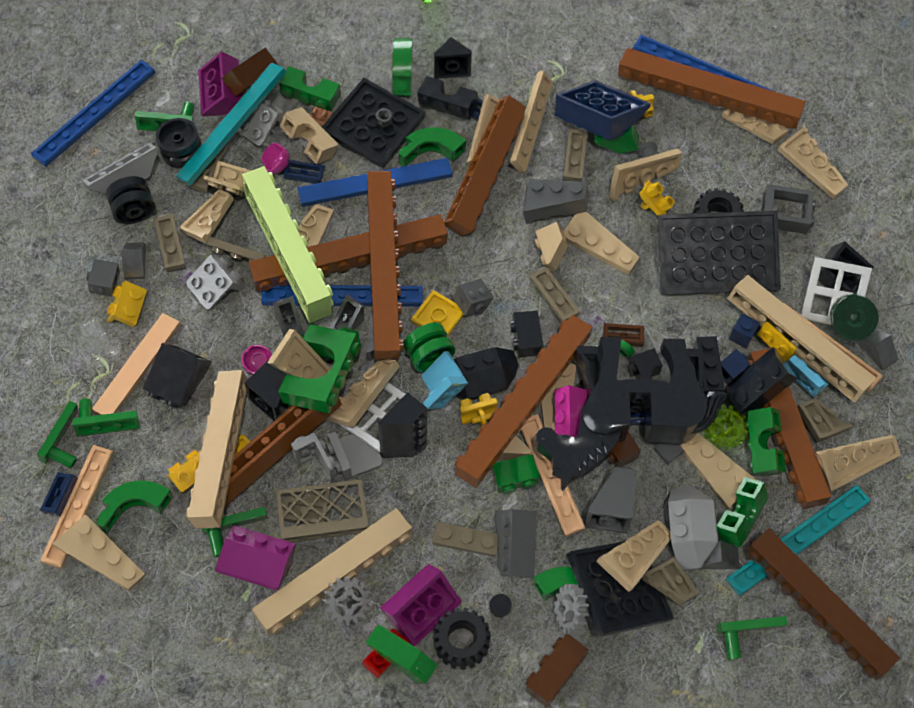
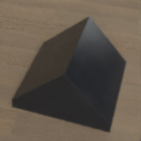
(452, 60)

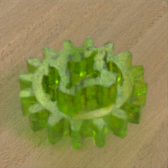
(735, 428)

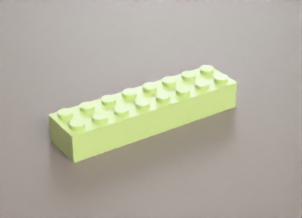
(288, 244)

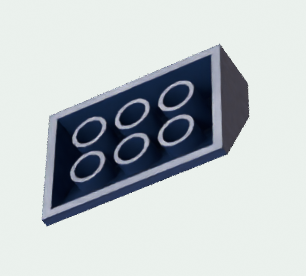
(600, 109)

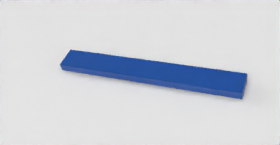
(655, 48)
(93, 113)
(357, 185)
(410, 295)

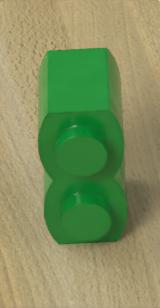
(516, 474)

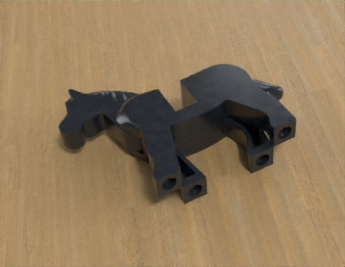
(671, 409)

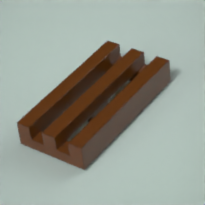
(632, 339)

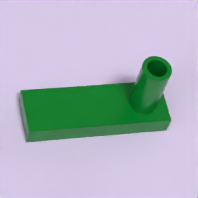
(152, 121)
(105, 423)
(49, 448)
(227, 522)
(731, 630)

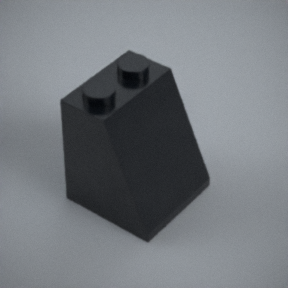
(175, 375)
(263, 390)

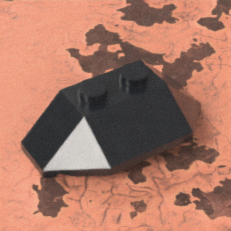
(487, 371)

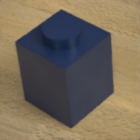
(744, 331)
(733, 365)

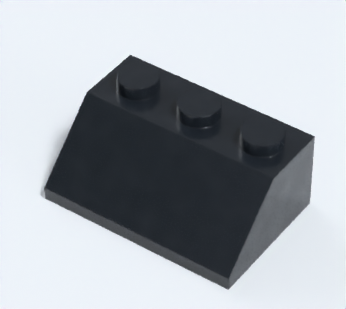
(760, 382)

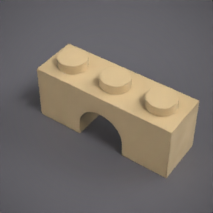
(300, 124)

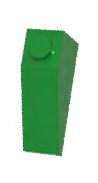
(402, 655)

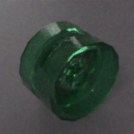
(862, 325)

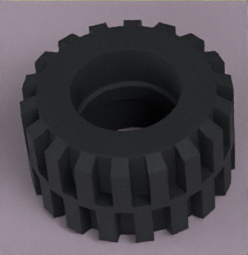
(718, 201)
(467, 621)

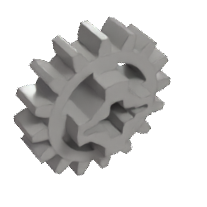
(348, 608)
(571, 608)

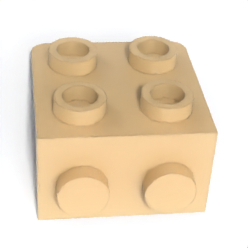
(229, 177)

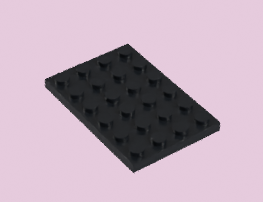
(718, 251)

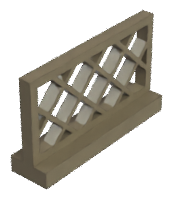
(322, 529)

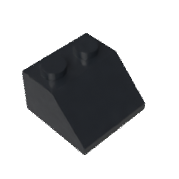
(843, 253)

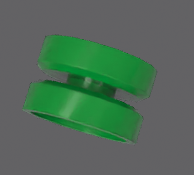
(427, 344)

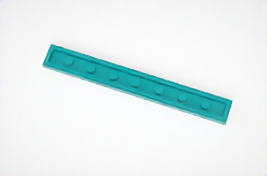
(231, 124)
(804, 536)

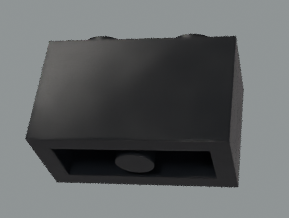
(527, 333)

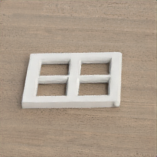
(835, 293)
(377, 413)

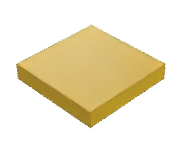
(438, 309)

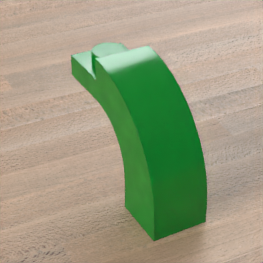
(402, 66)
(432, 140)
(131, 495)
(551, 580)

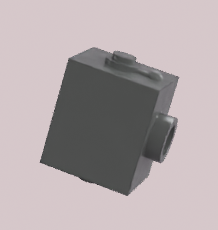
(103, 277)
(473, 297)

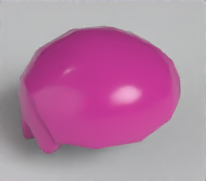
(275, 158)
(255, 357)

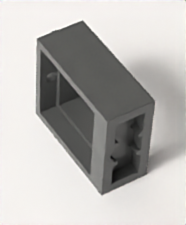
(788, 223)

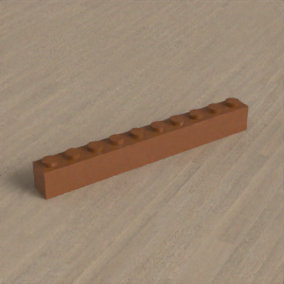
(711, 88)
(353, 251)
(383, 265)
(522, 402)

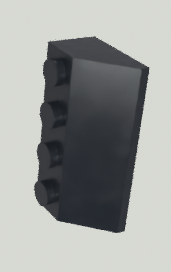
(403, 429)

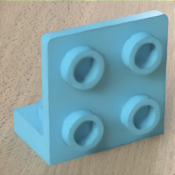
(807, 377)
(443, 381)

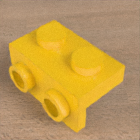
(126, 303)
(776, 339)
(184, 475)

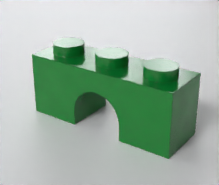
(322, 96)
(761, 425)
(736, 525)

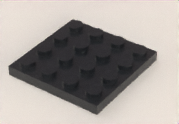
(356, 125)
(610, 604)

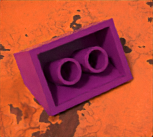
(214, 94)
(255, 557)
(421, 604)

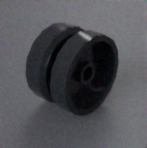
(177, 141)
(130, 200)

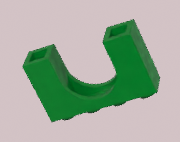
(322, 392)

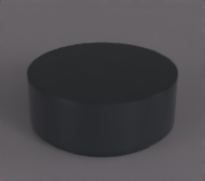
(500, 605)

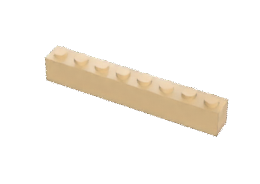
(810, 344)
(218, 450)
(347, 560)

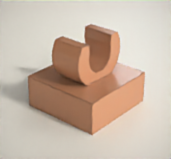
(320, 115)

